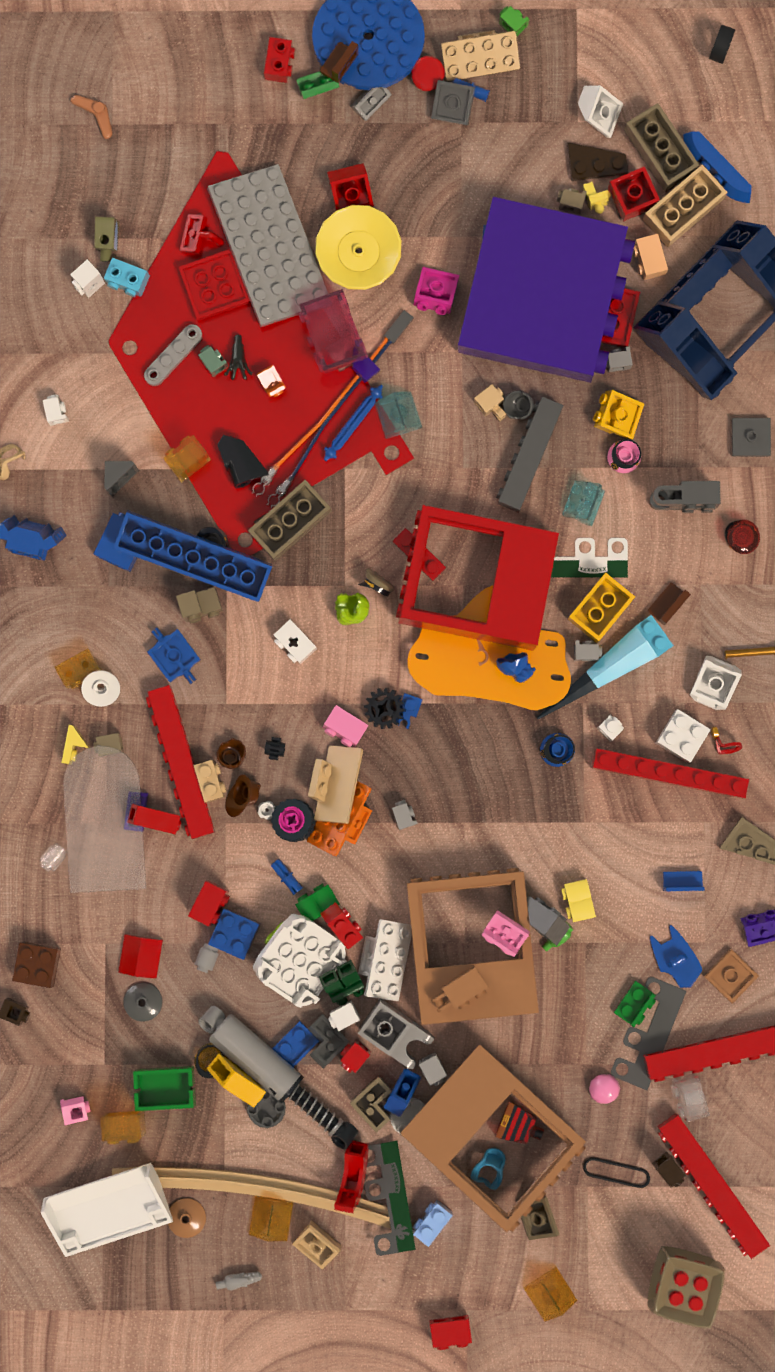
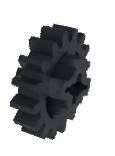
(389, 702)

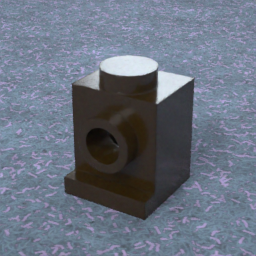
(7, 1014)

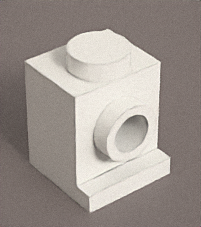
(54, 410)
(610, 727)

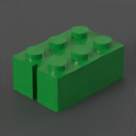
(164, 1088)

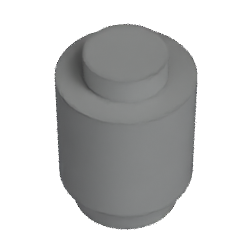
(206, 958)

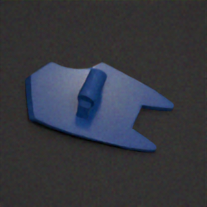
(677, 959)

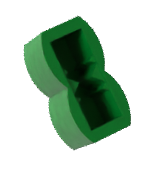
(316, 903)

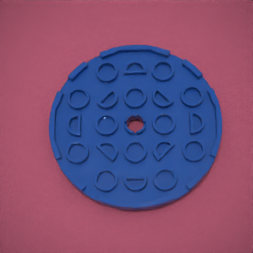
(386, 56)

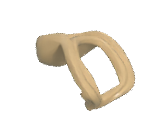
(4, 470)

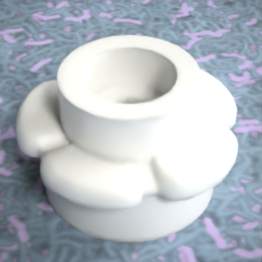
(262, 806)

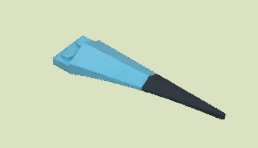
(635, 649)

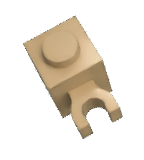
(490, 401)

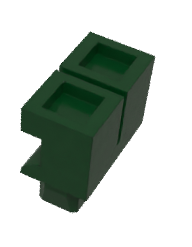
(340, 989)

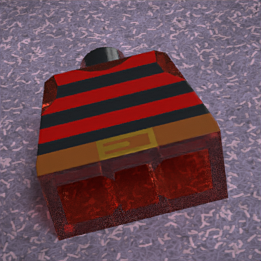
(518, 1125)

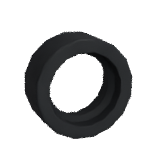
(722, 44)

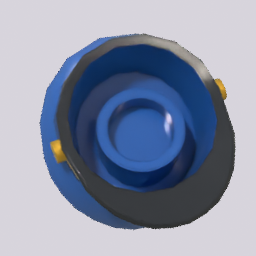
(557, 749)

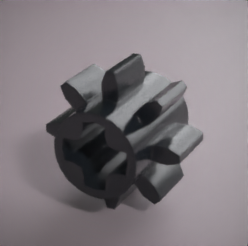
(275, 748)

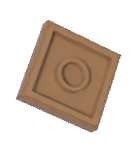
(731, 976)

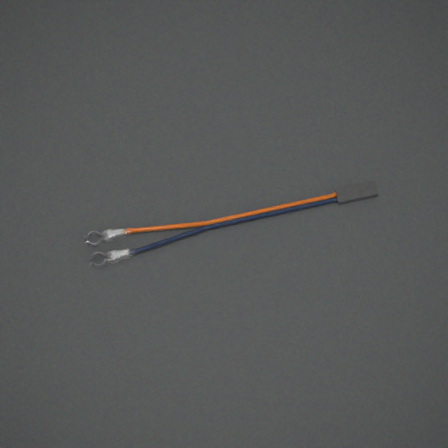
(392, 335)

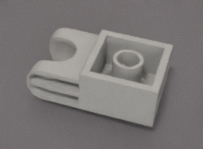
(396, 1038)

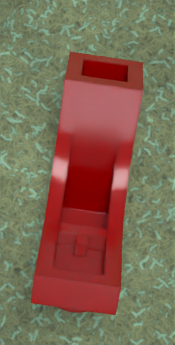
(353, 1177)

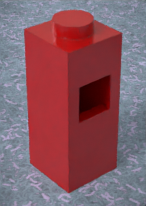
(154, 819)

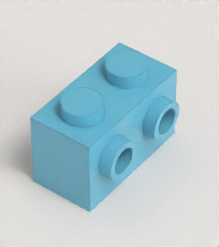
(126, 277)

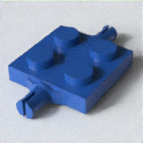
(174, 655)

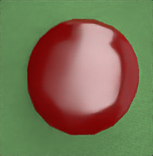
(427, 73)

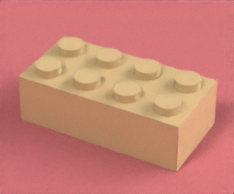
(685, 205)

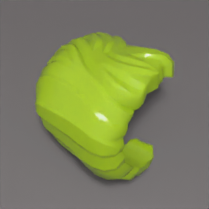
(351, 608)

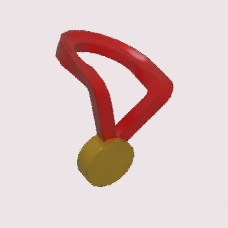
(715, 735)

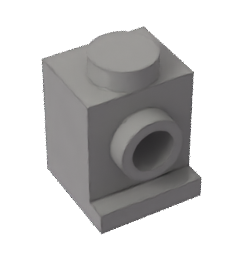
(619, 360)
(587, 651)
(403, 815)

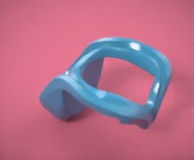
(494, 1158)

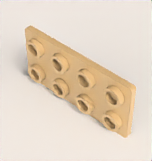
(480, 54)
(335, 783)

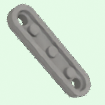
(173, 355)

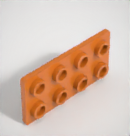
(331, 835)

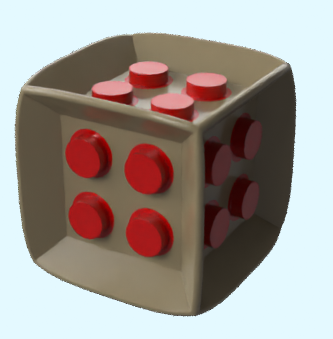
(685, 1287)

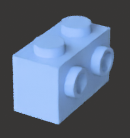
(432, 1223)

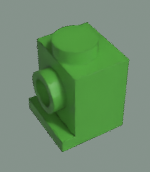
(513, 20)

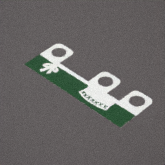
(588, 566)

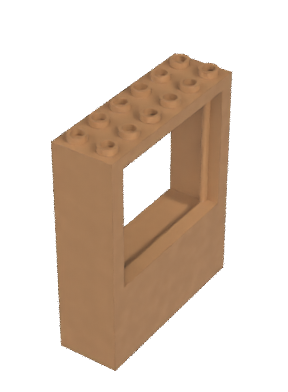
(509, 982)
(459, 1113)

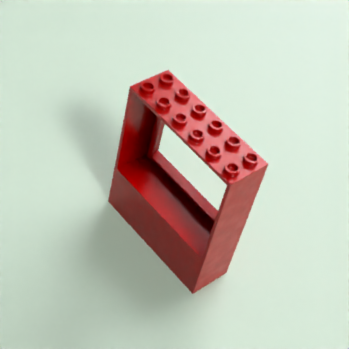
(518, 585)

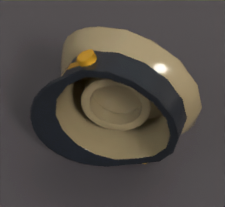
(377, 583)

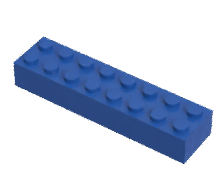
(192, 556)

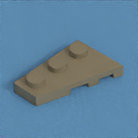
(750, 841)

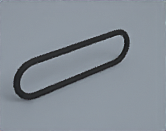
(613, 1180)

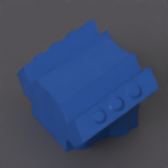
(29, 538)

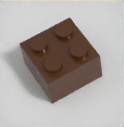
(36, 964)

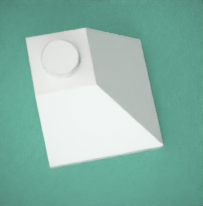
(600, 108)

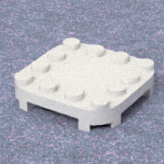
(297, 958)

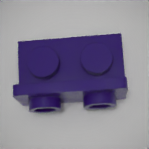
(759, 928)

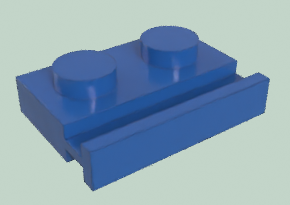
(296, 1044)

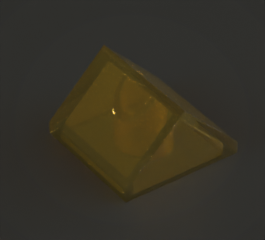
(271, 1219)
(551, 1295)

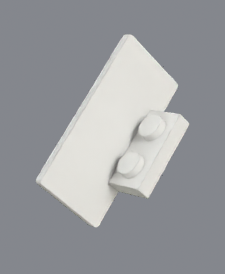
(385, 959)

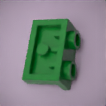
(315, 84)
(635, 1004)

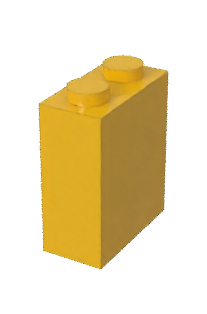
(236, 1080)

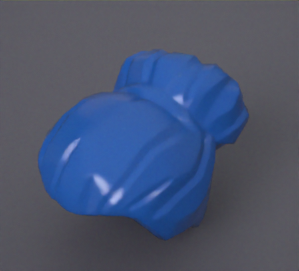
(516, 666)

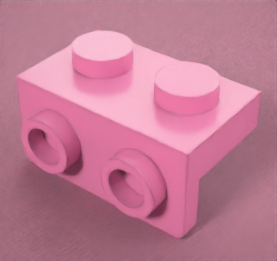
(505, 933)

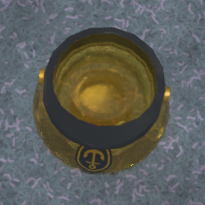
(204, 1057)

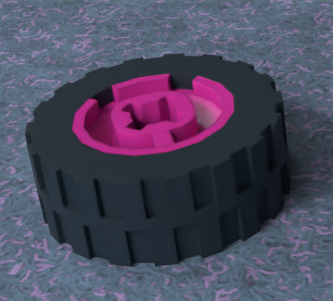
(293, 820)

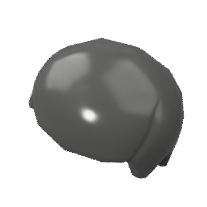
(518, 405)

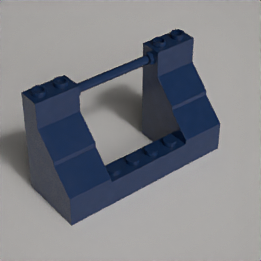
(675, 333)

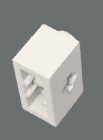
(87, 279)
(291, 631)
(344, 1016)

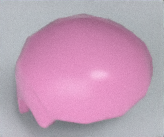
(604, 1088)

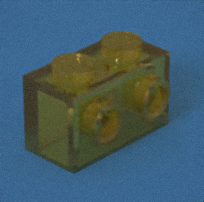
(77, 668)

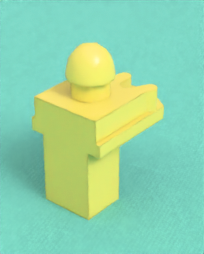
(596, 200)

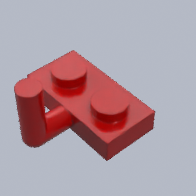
(195, 232)

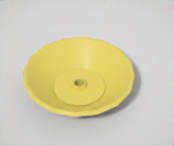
(354, 229)

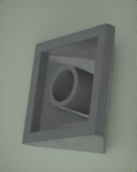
(118, 474)

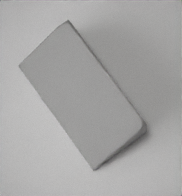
(370, 101)

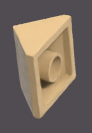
(317, 1245)

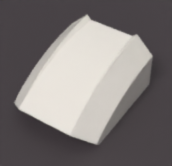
(715, 683)

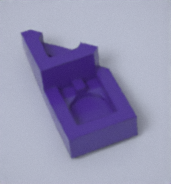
(365, 369)

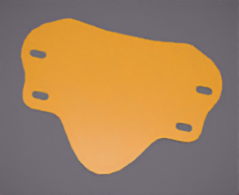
(456, 671)

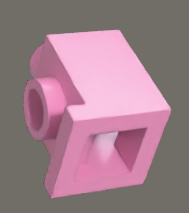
(74, 1115)

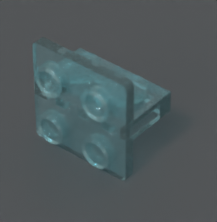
(584, 502)

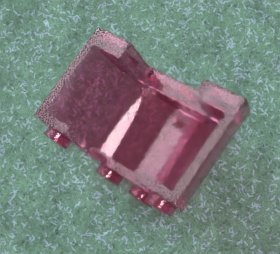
(332, 332)

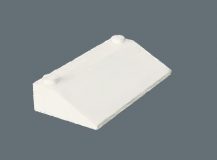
(106, 1210)

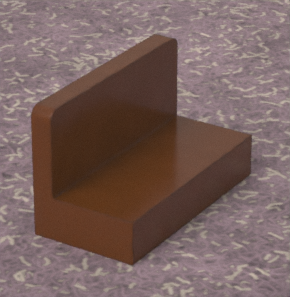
(340, 61)
(668, 603)

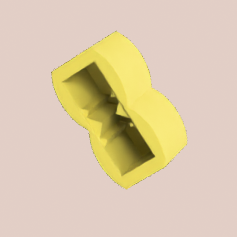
(579, 901)

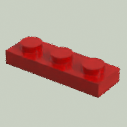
(431, 565)

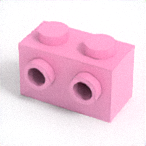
(344, 726)

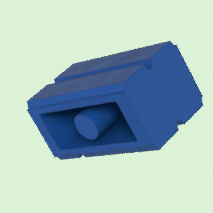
(402, 1092)

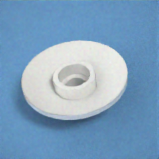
(100, 696)

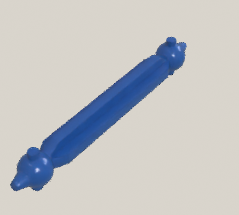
(353, 422)

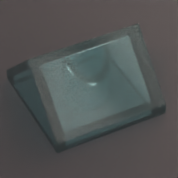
(398, 414)

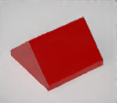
(140, 956)

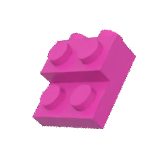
(436, 291)

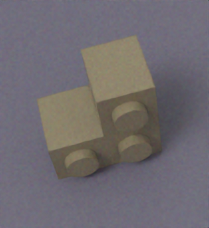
(199, 604)
(368, 1101)

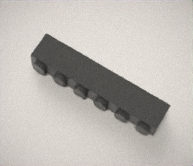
(530, 454)

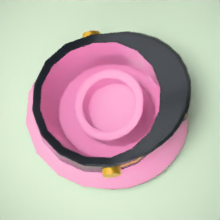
(624, 456)

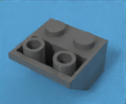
(546, 920)

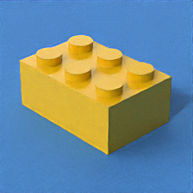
(601, 608)

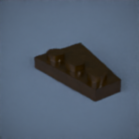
(595, 163)

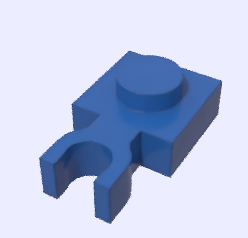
(412, 707)

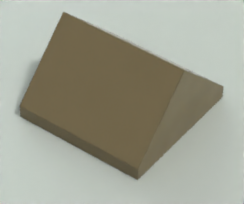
(540, 1221)

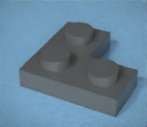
(331, 1041)

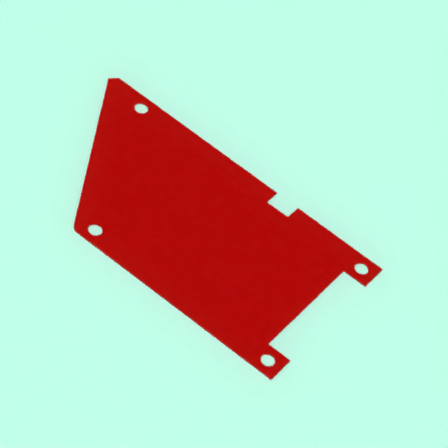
(216, 406)

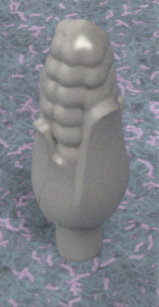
(235, 1281)

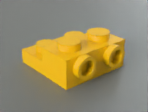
(618, 414)

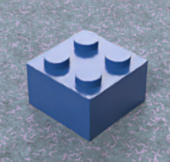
(234, 934)

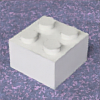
(682, 736)

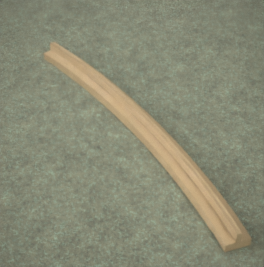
(266, 1187)

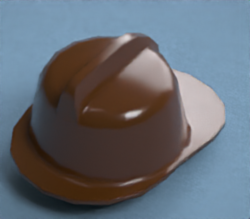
(242, 794)

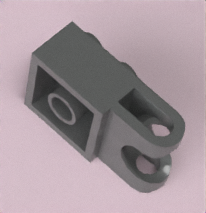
(687, 496)

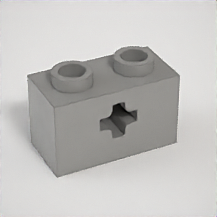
(433, 1069)

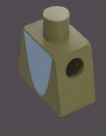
(106, 229)

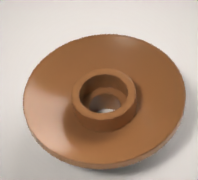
(196, 1214)

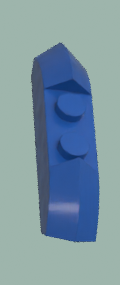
(718, 166)

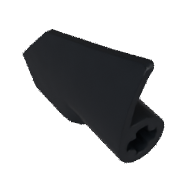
(240, 461)

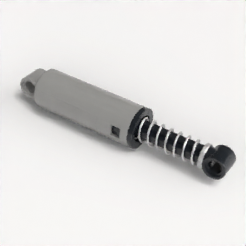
(271, 1071)

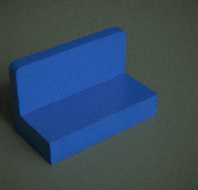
(683, 881)

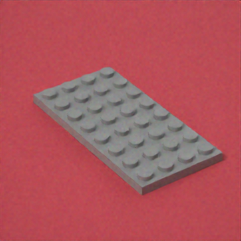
(268, 243)

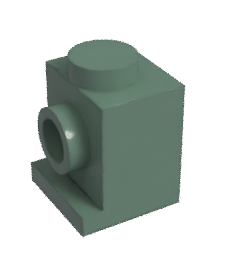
(212, 360)

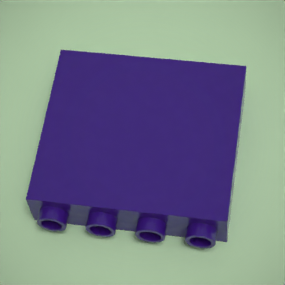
(545, 290)

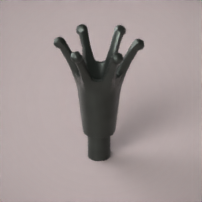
(238, 359)

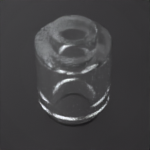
(53, 857)

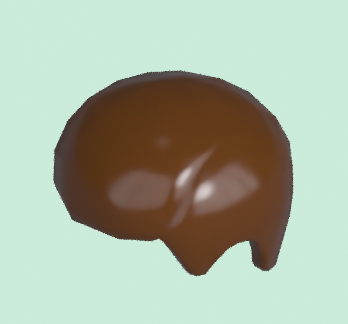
(231, 753)

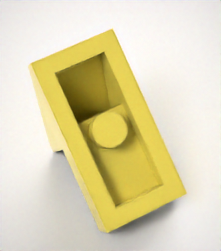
(73, 739)

